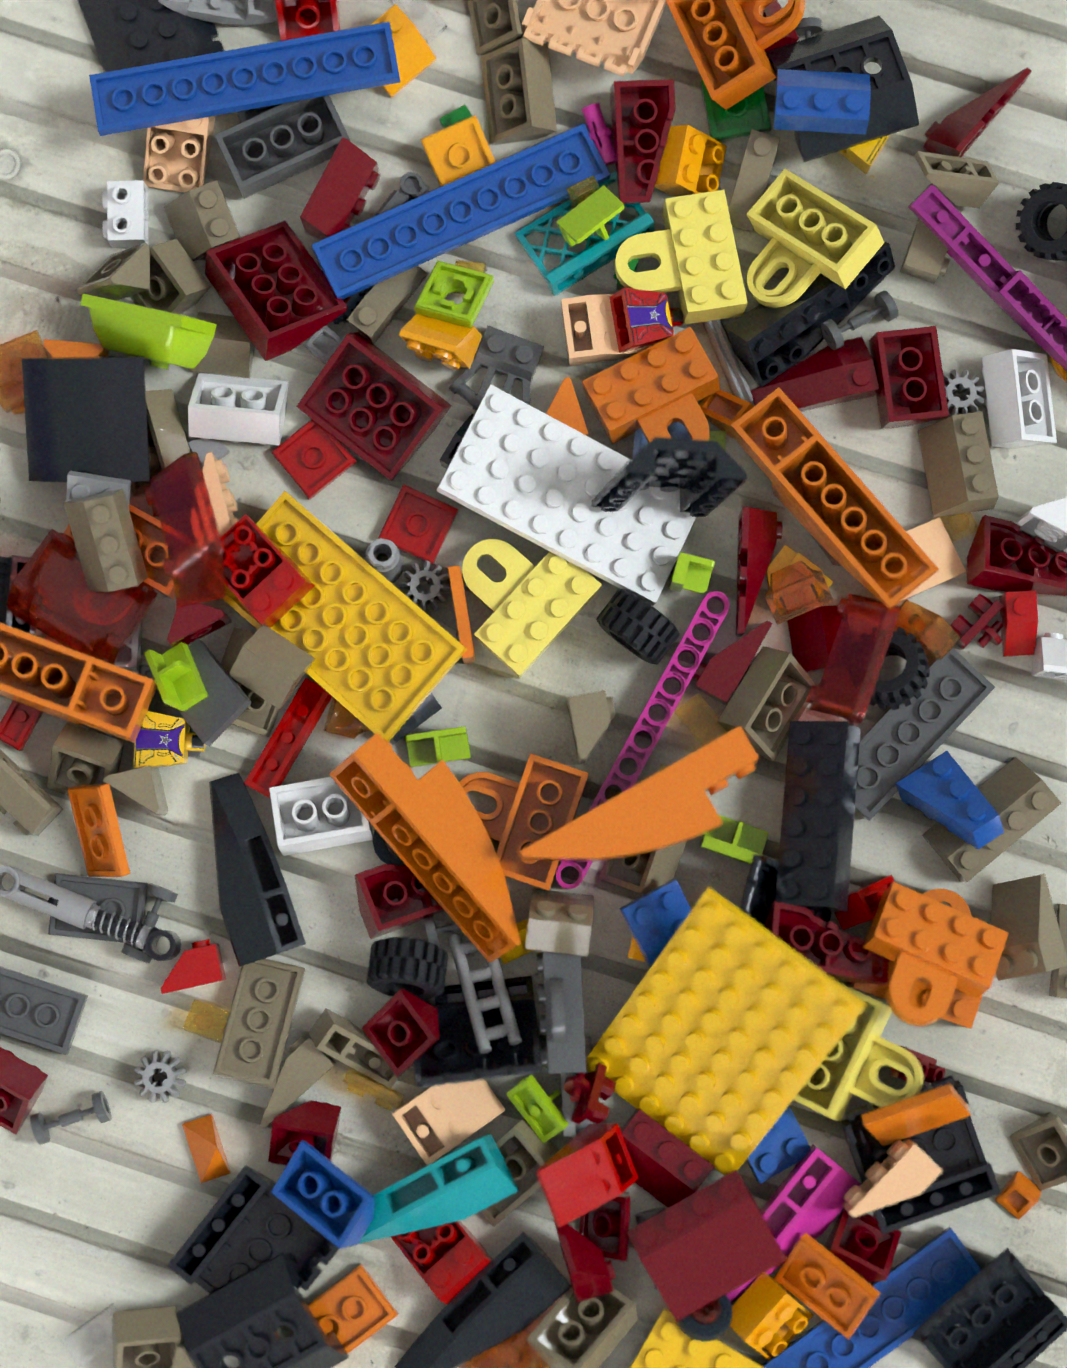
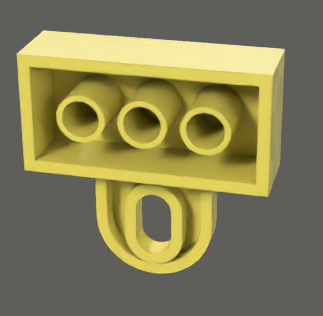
(809, 237)
(694, 258)
(529, 604)
(855, 1065)

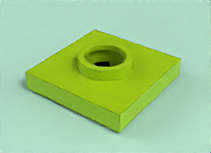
(448, 279)

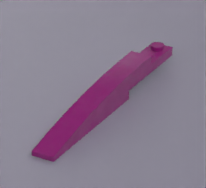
(994, 274)

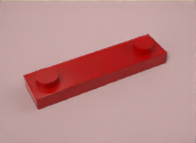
(289, 737)

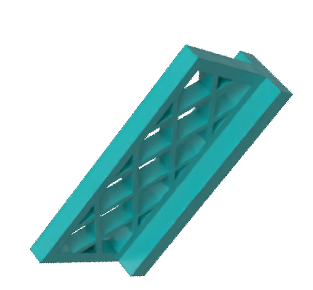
(593, 256)

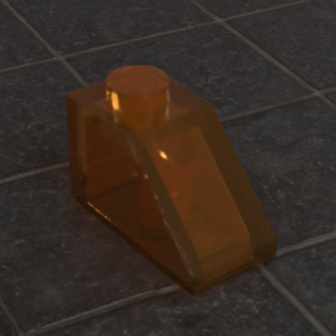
(928, 628)

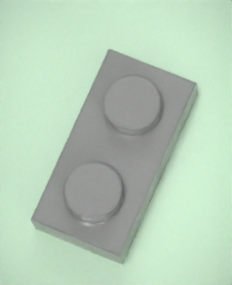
(86, 484)

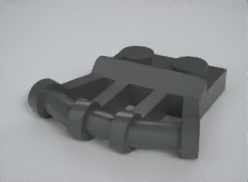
(500, 354)

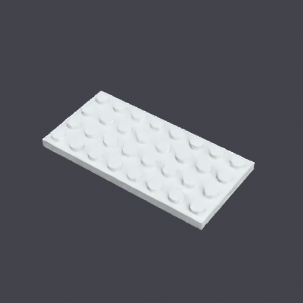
(541, 484)

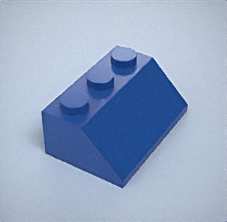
(822, 101)
(325, 1197)

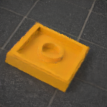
(457, 150)

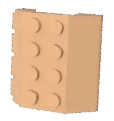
(596, 29)

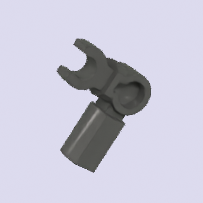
(410, 187)

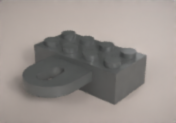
(280, 142)
(564, 1012)

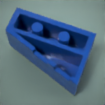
(951, 799)

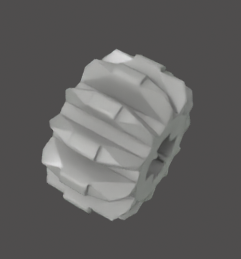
(965, 386)
(436, 589)
(152, 1069)

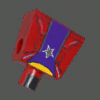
(642, 318)

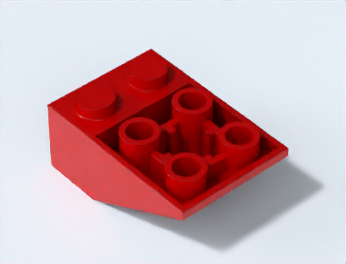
(261, 572)
(587, 1172)
(444, 1257)

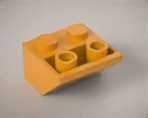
(690, 162)
(441, 340)
(768, 1316)

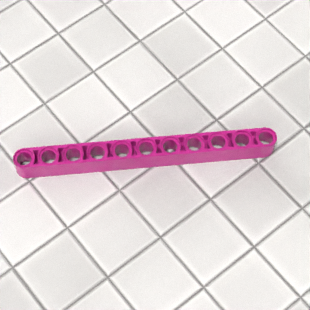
(667, 702)

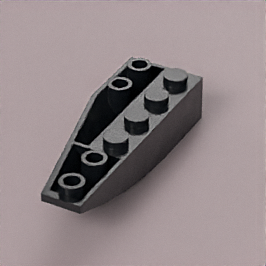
(778, 338)
(249, 877)
(490, 1307)

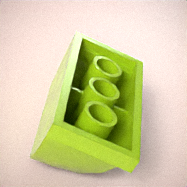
(149, 332)

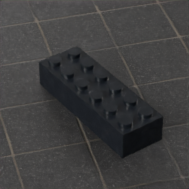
(818, 815)

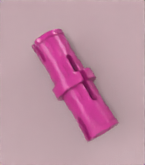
(599, 132)

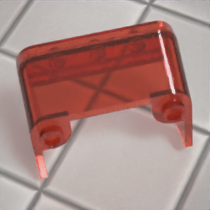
(189, 530)
(853, 660)

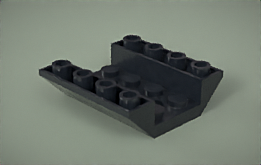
(848, 51)
(695, 467)
(244, 1322)

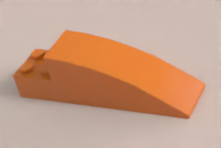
(831, 500)
(72, 684)
(655, 812)
(437, 838)

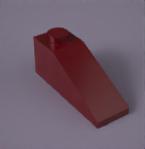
(727, 668)

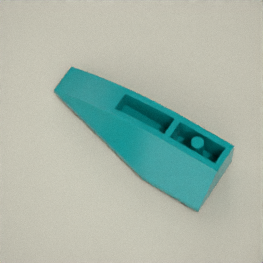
(443, 1191)

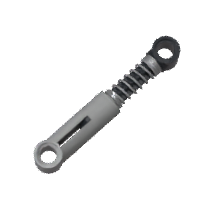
(85, 913)

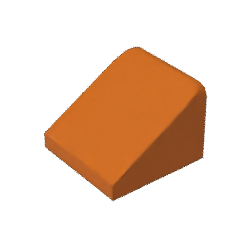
(1019, 1195)

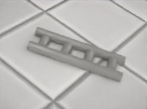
(477, 1006)

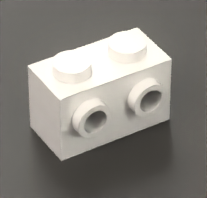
(126, 213)

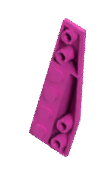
(804, 1203)

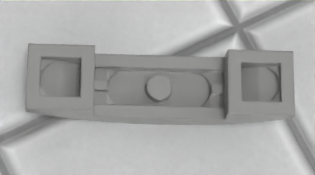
(226, 11)

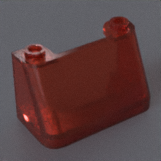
(56, 601)

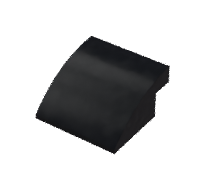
(86, 417)

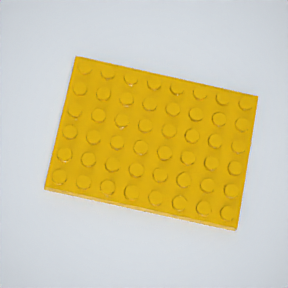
(723, 1032)

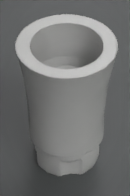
(393, 566)

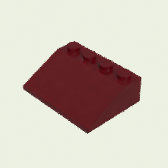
(273, 288)
(373, 405)
(706, 1245)

